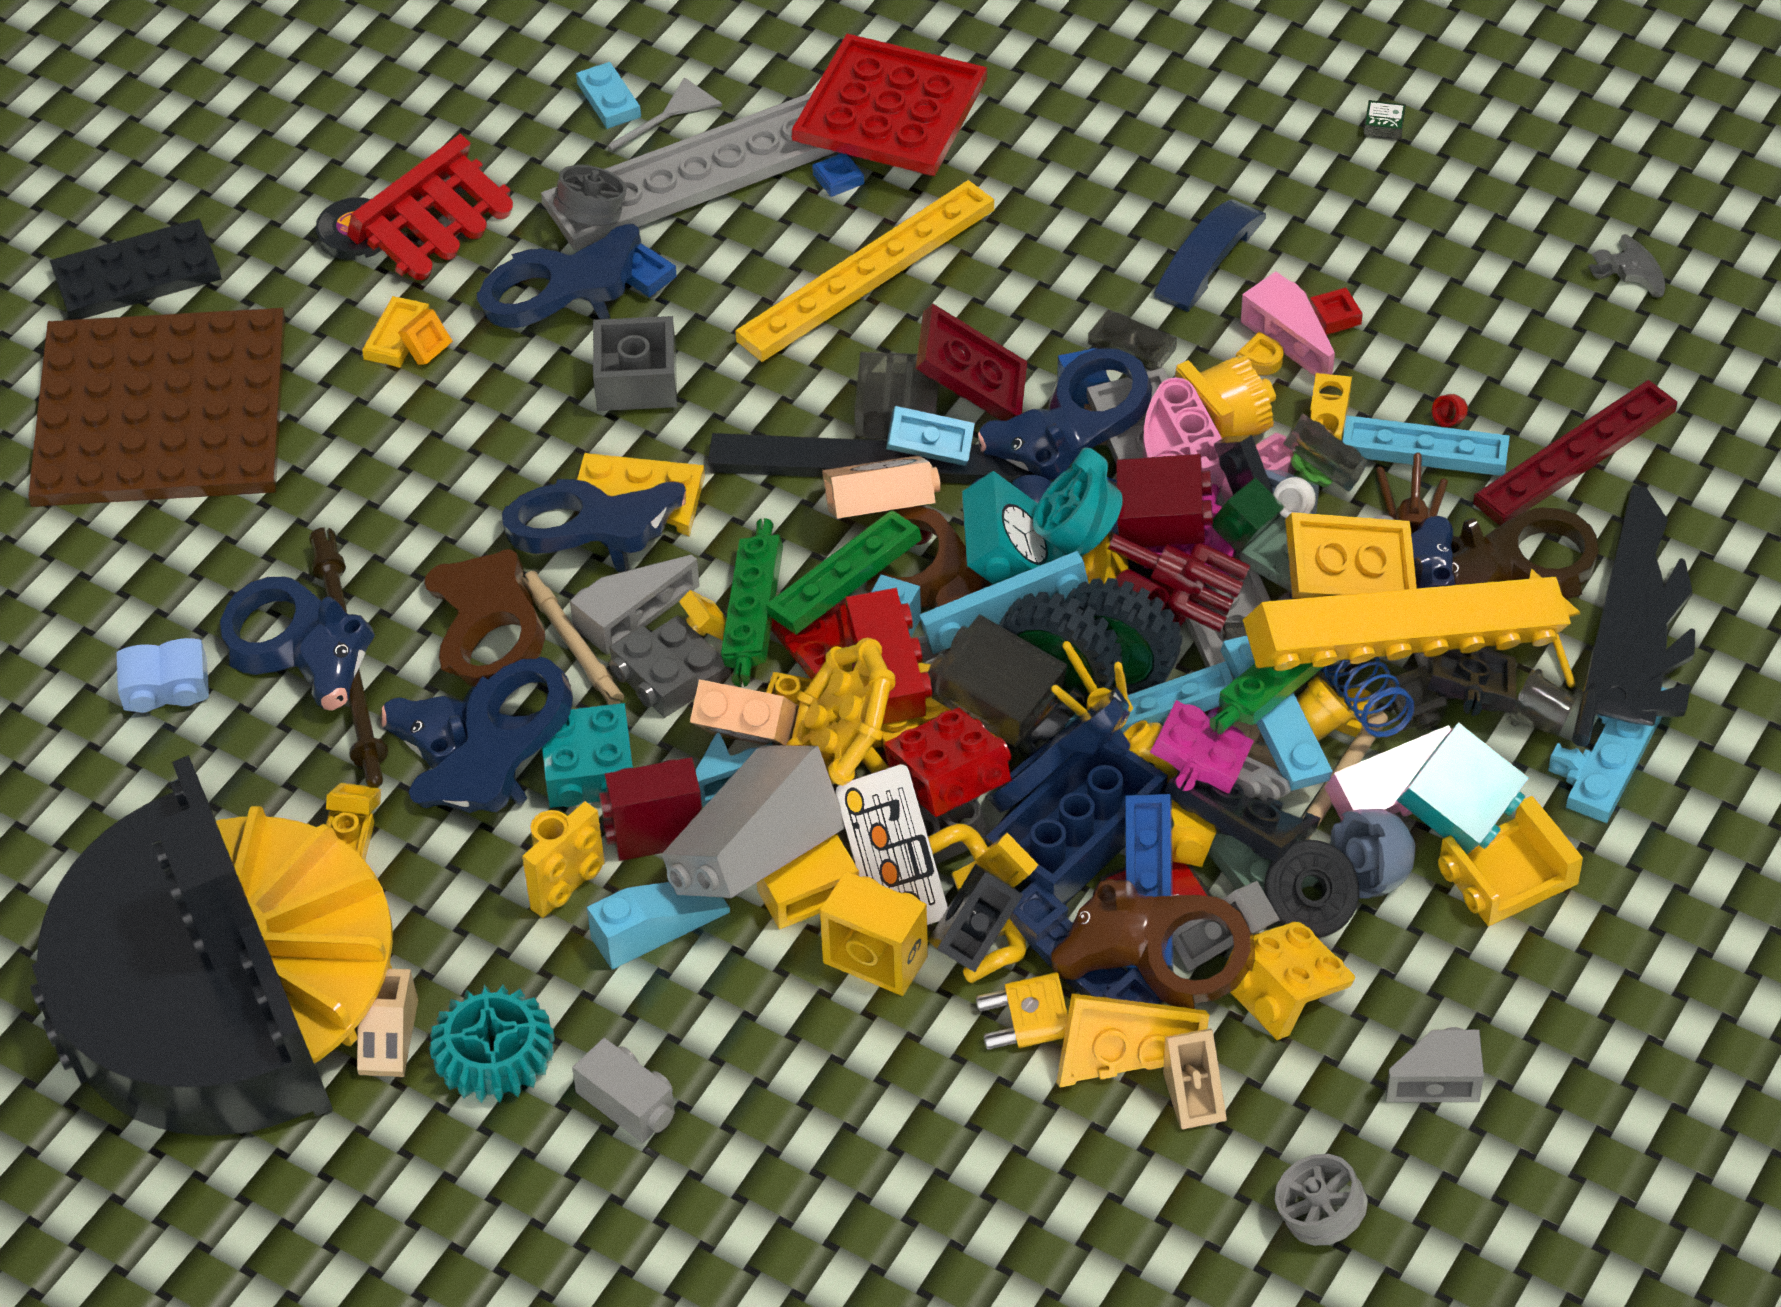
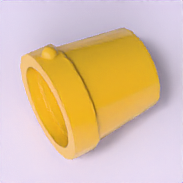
(1323, 707)

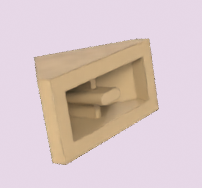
(1194, 1078)

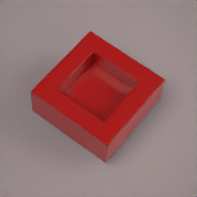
(1336, 310)

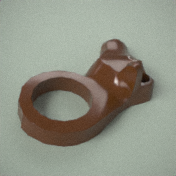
(1133, 929)

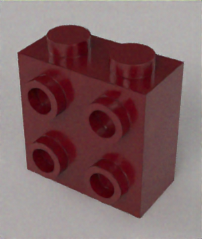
(1164, 500)
(649, 806)

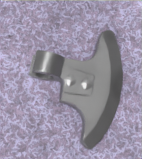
(1632, 265)

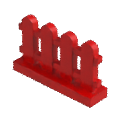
(427, 181)

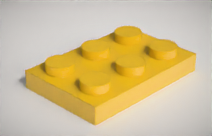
(1348, 555)

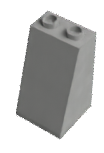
(756, 823)

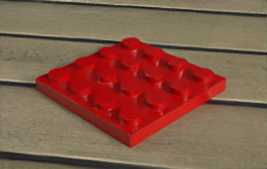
(890, 104)

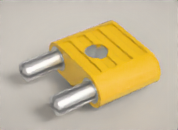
(1035, 1009)

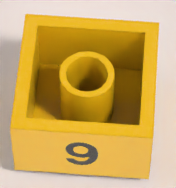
(874, 932)

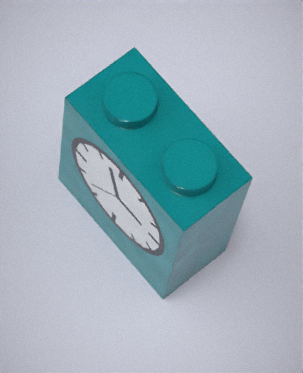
(1001, 530)

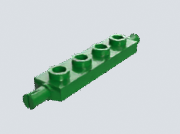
(753, 586)
(1257, 693)

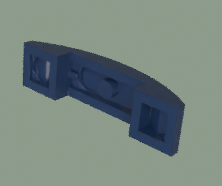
(1204, 250)
(1045, 924)

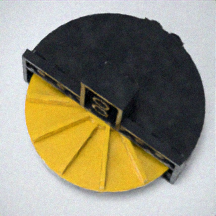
(210, 963)

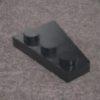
(1251, 821)

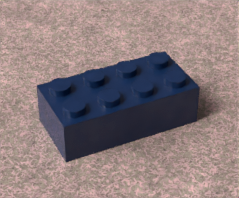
(1078, 818)

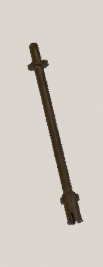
(367, 751)

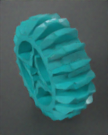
(520, 1045)

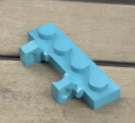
(1604, 773)

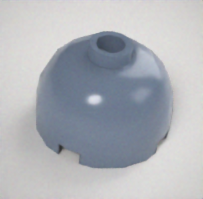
(1377, 848)

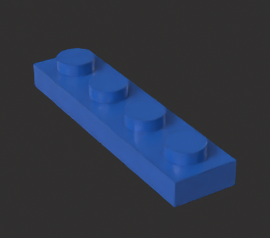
(1150, 850)

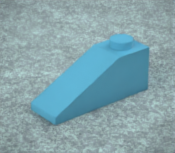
(647, 918)

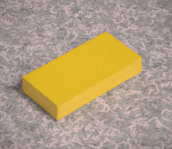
(384, 342)

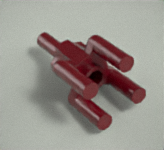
(1185, 576)

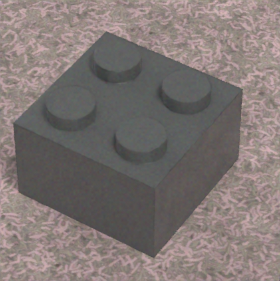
(634, 363)

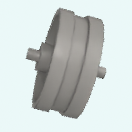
(1325, 1220)

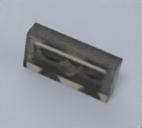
(1128, 335)
(1326, 452)

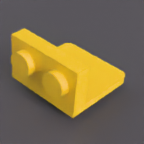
(1287, 974)

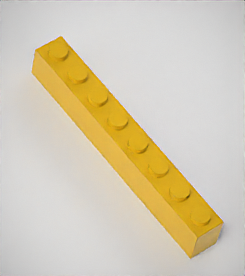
(1405, 623)

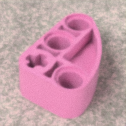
(1181, 426)

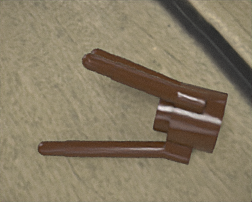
(1412, 508)

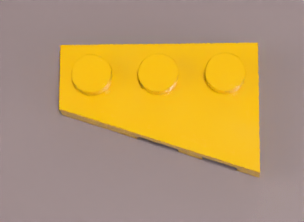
(625, 475)
(1119, 1036)

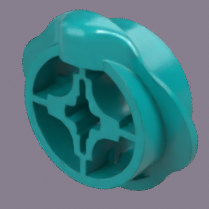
(1078, 507)

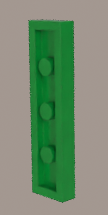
(843, 572)

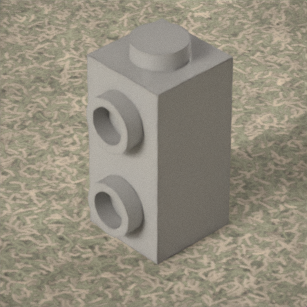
(624, 1089)

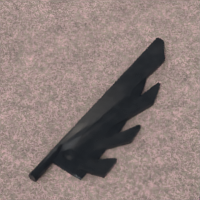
(1633, 629)

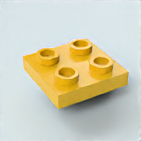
(562, 856)

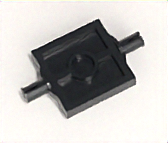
(1479, 678)

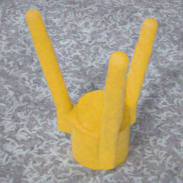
(1096, 694)

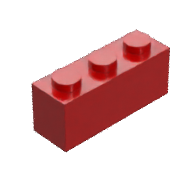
(886, 620)

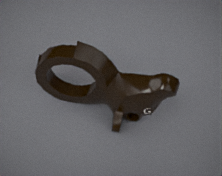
(1500, 558)

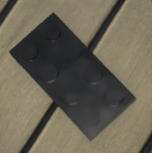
(135, 270)

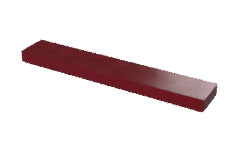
(1575, 452)

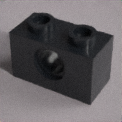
(975, 918)

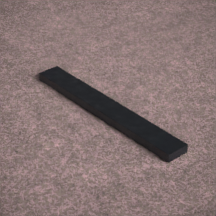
(812, 454)

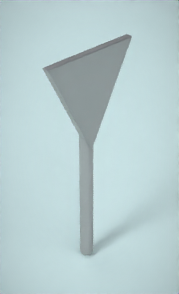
(685, 99)

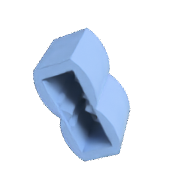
(162, 675)

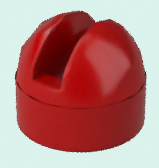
(1444, 407)

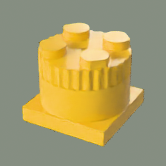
(1233, 396)

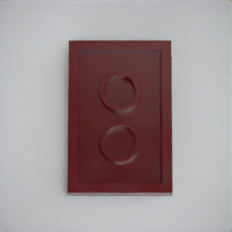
(971, 364)

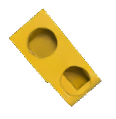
(1331, 409)

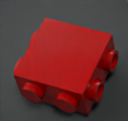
(950, 760)

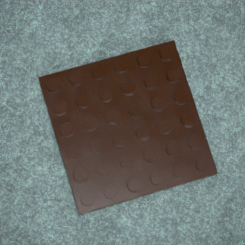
(159, 407)

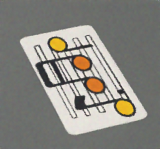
(891, 836)

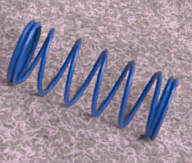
(1373, 698)

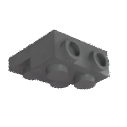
(666, 664)

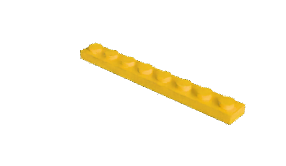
(864, 271)

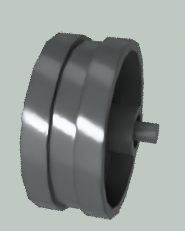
(589, 195)

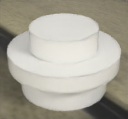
(1295, 495)

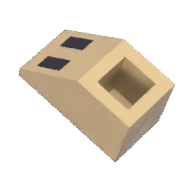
(388, 1027)

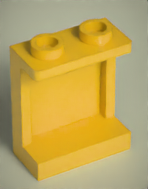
(1517, 869)

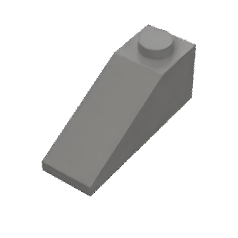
(631, 600)

